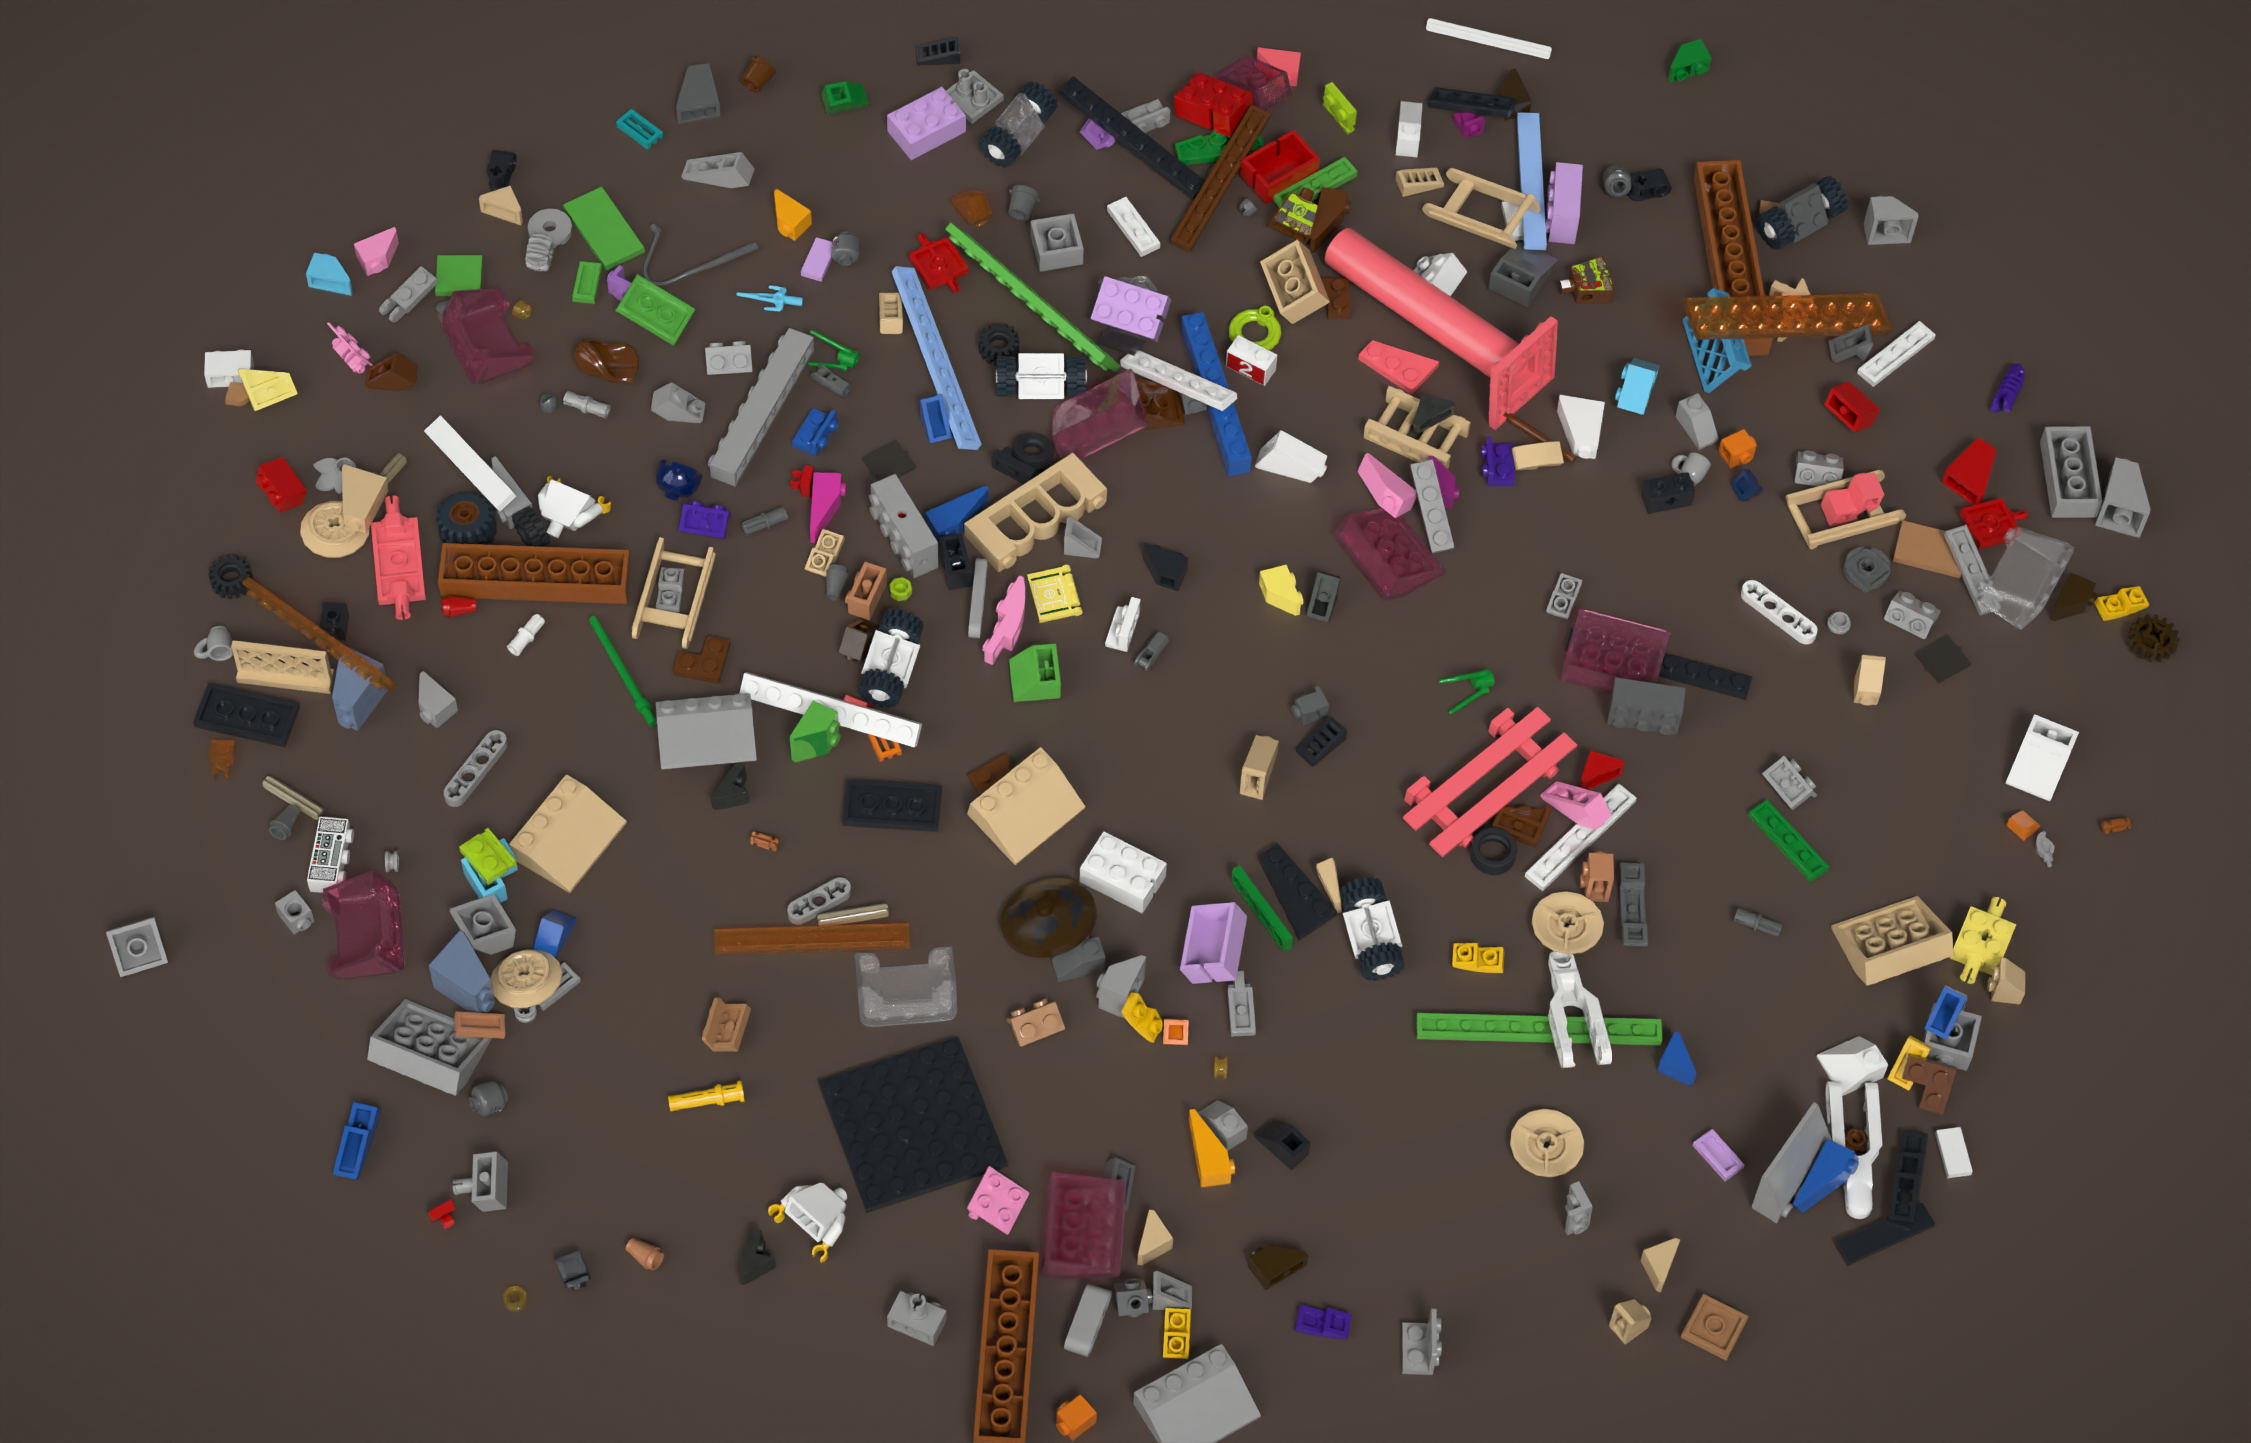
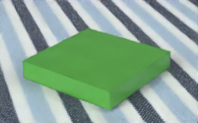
(458, 273)

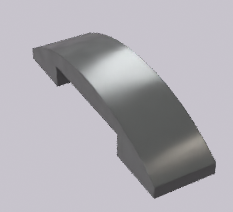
(1632, 904)

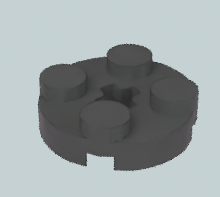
(1863, 579)

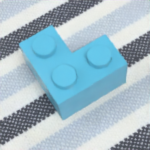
(1637, 387)
(478, 884)

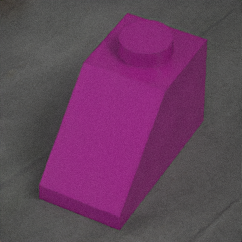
(1446, 483)

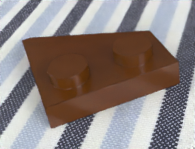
(989, 774)
(1523, 823)

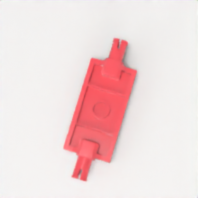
(398, 559)

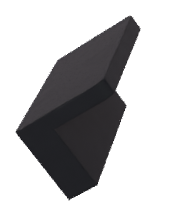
(1005, 463)

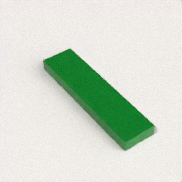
(1788, 841)
(1261, 909)

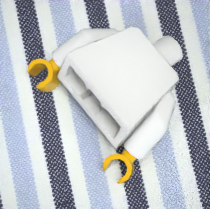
(568, 507)
(816, 1211)

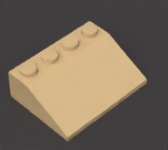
(1026, 806)
(567, 834)
(1893, 940)

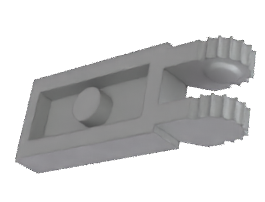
(409, 294)

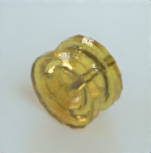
(1220, 1067)
(517, 1306)

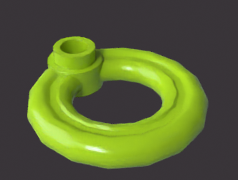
(1269, 321)

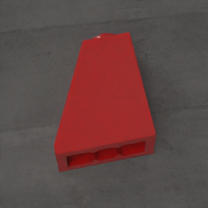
(1971, 472)

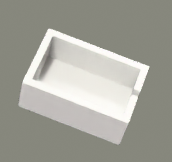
(1123, 872)

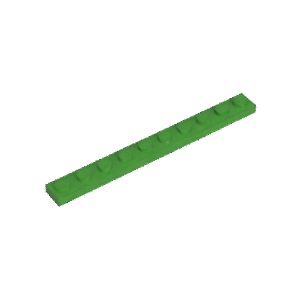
(1532, 1028)

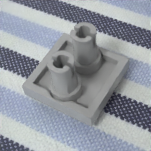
(974, 95)

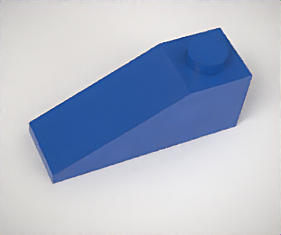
(951, 516)
(1828, 1173)

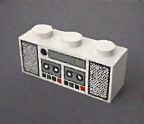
(329, 853)

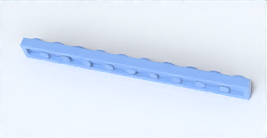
(936, 357)

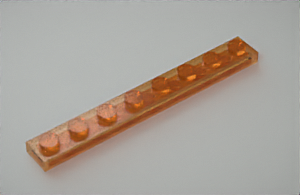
(811, 939)

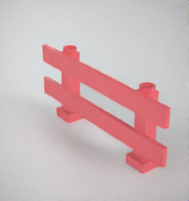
(1513, 737)

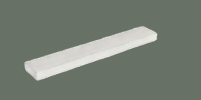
(1179, 380)
(470, 463)
(1577, 841)

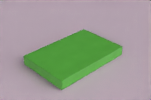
(655, 309)

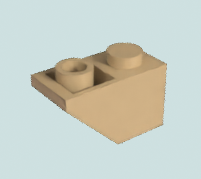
(2007, 983)

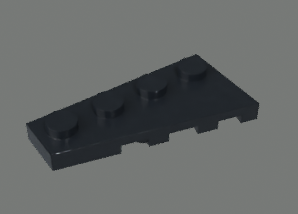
(1300, 898)

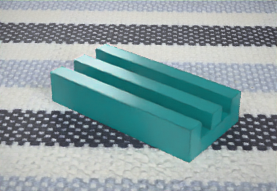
(636, 132)

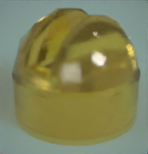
(521, 310)

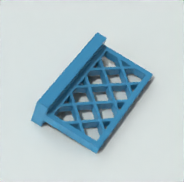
(1733, 350)

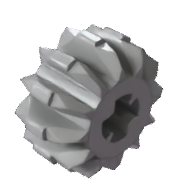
(539, 252)

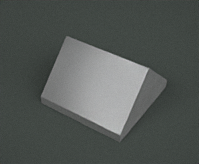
(137, 946)

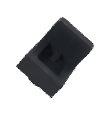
(572, 1270)

